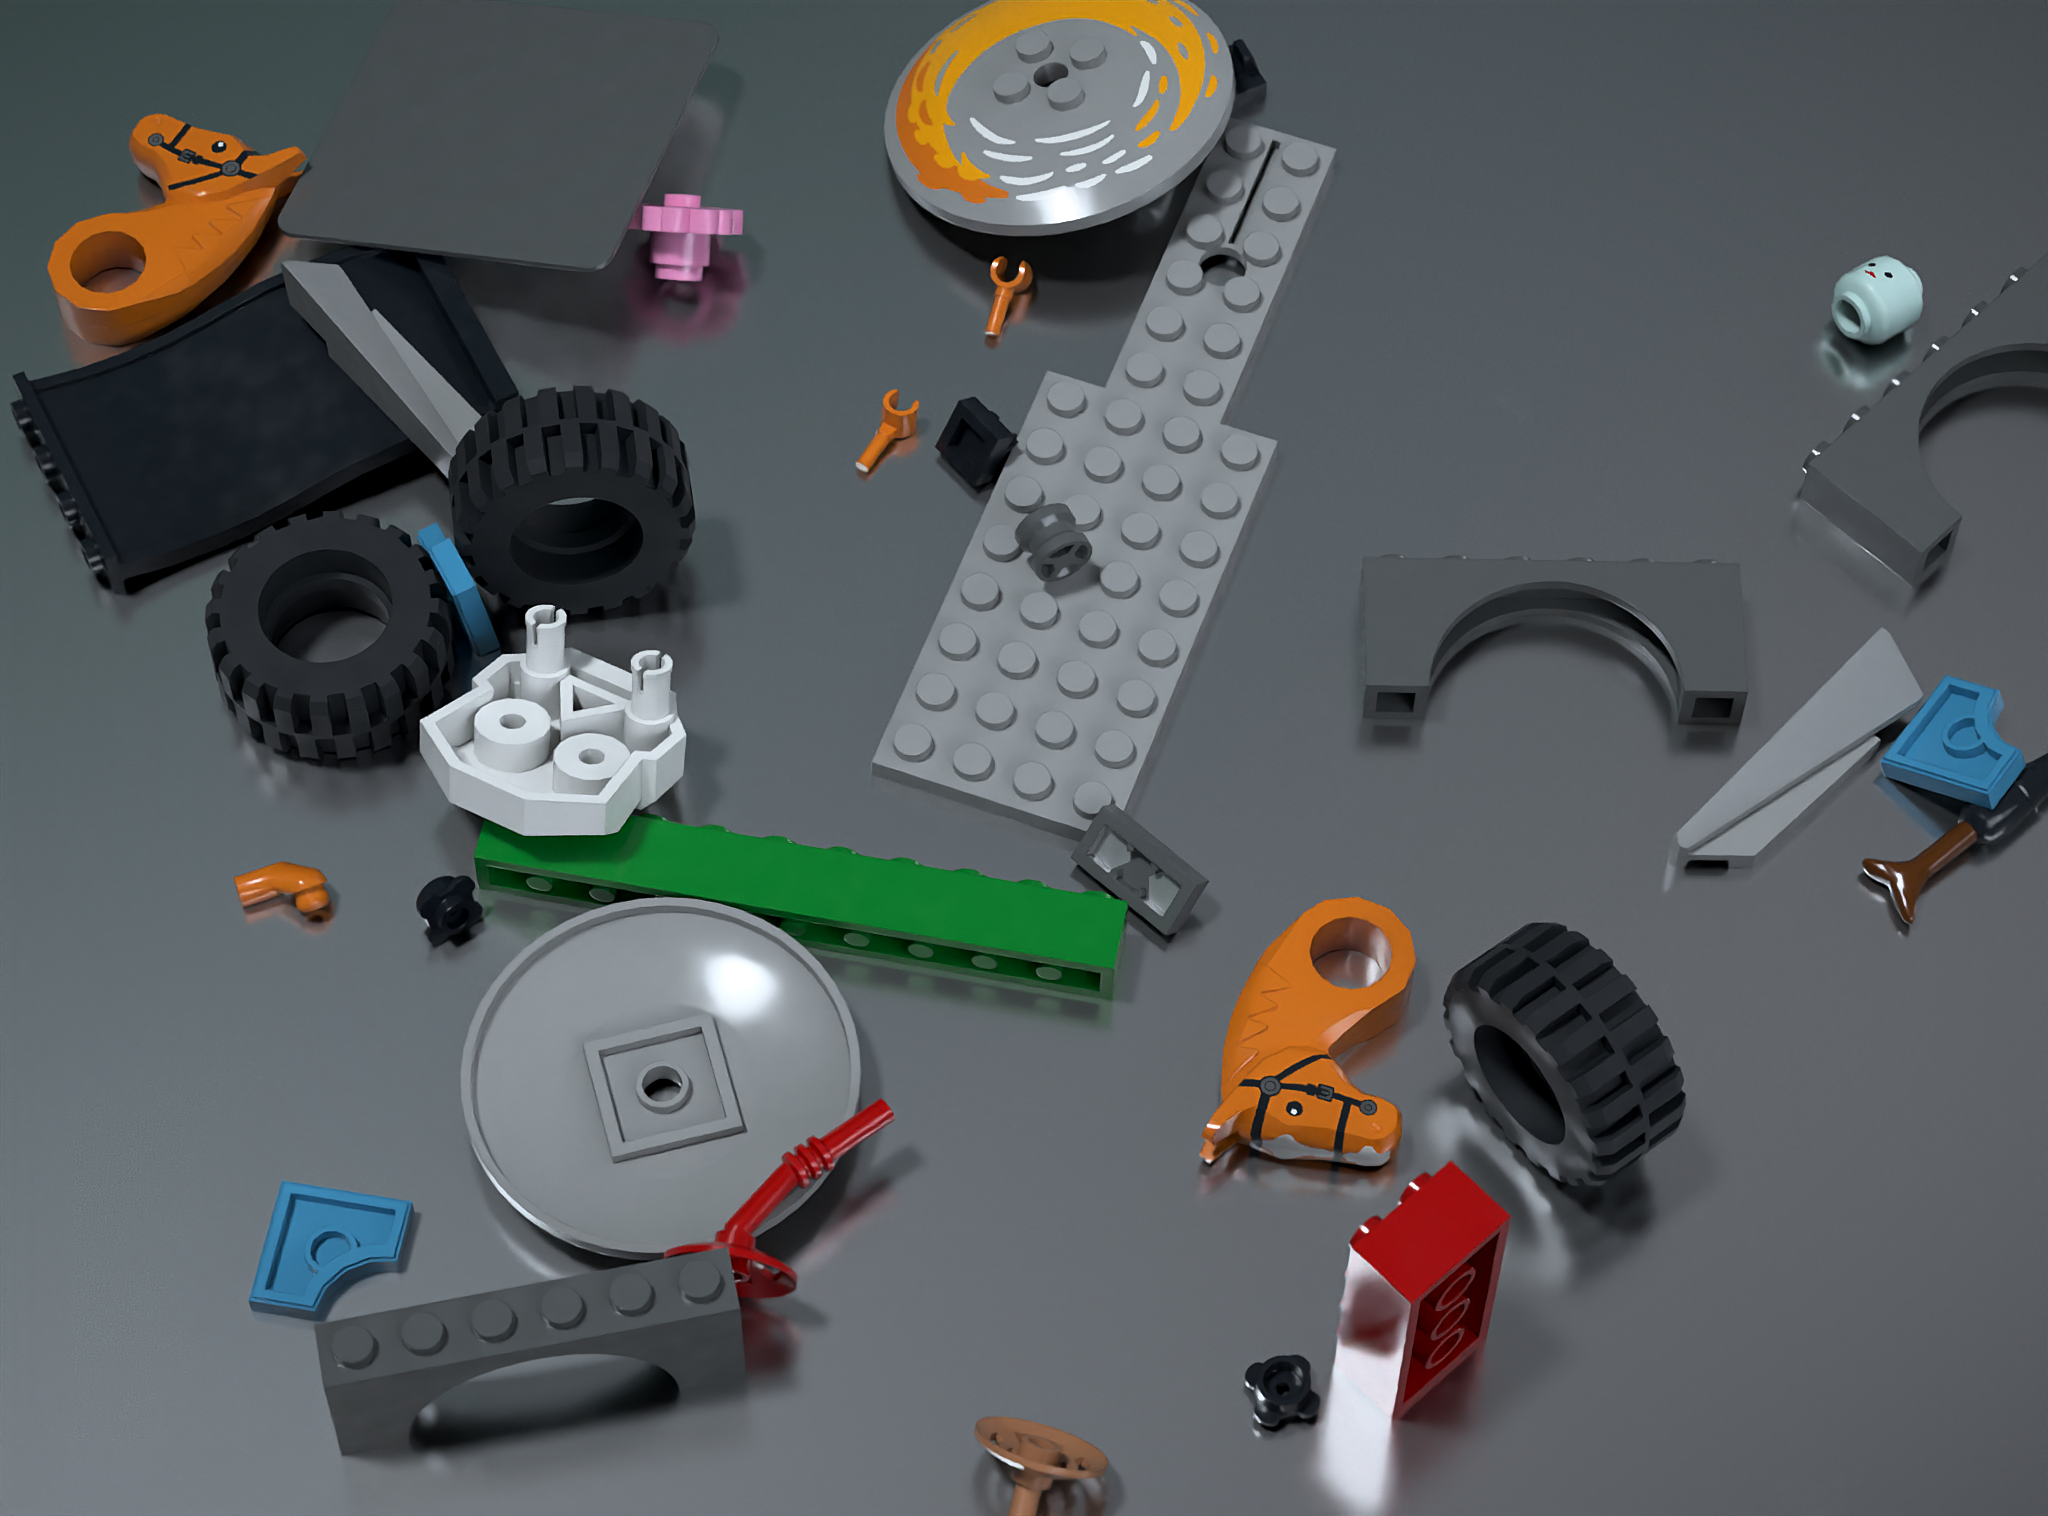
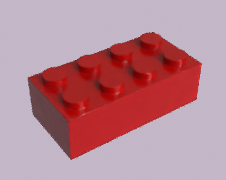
(1420, 1287)

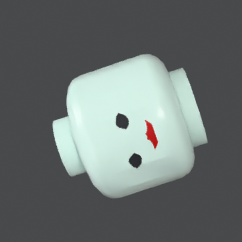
(1877, 300)

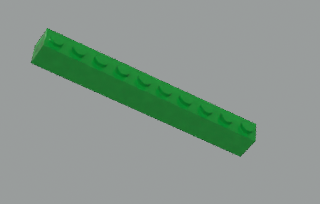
(828, 898)

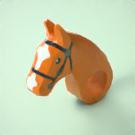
(186, 247)
(1291, 1024)

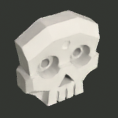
(558, 737)

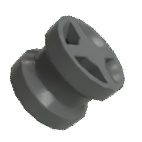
(1053, 542)

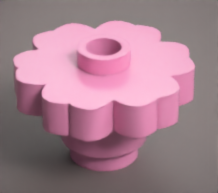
(683, 234)

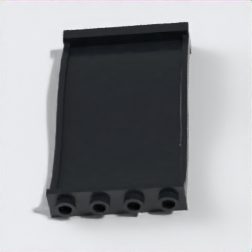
(240, 415)

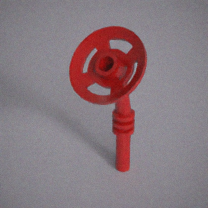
(748, 1263)

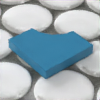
(460, 589)
(1955, 746)
(322, 1242)

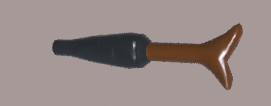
(1975, 826)

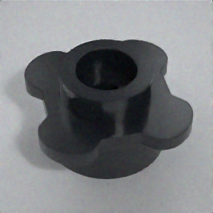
(448, 907)
(1280, 1370)

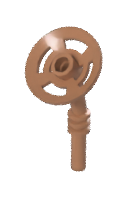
(1039, 1458)

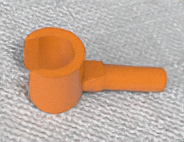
(1004, 292)
(893, 425)

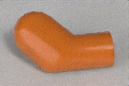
(281, 879)

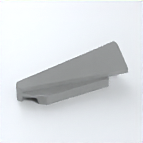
(380, 360)
(1803, 760)

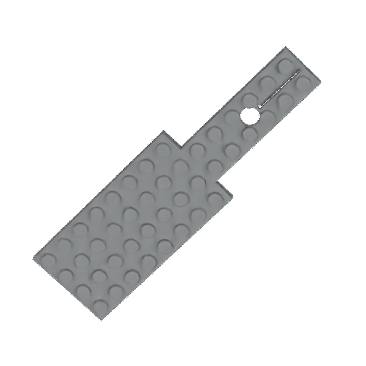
(1059, 689)

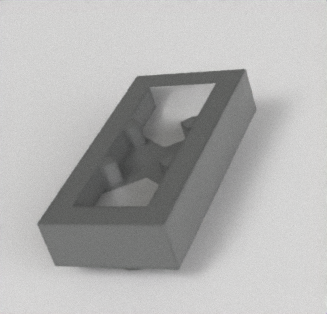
(1139, 869)

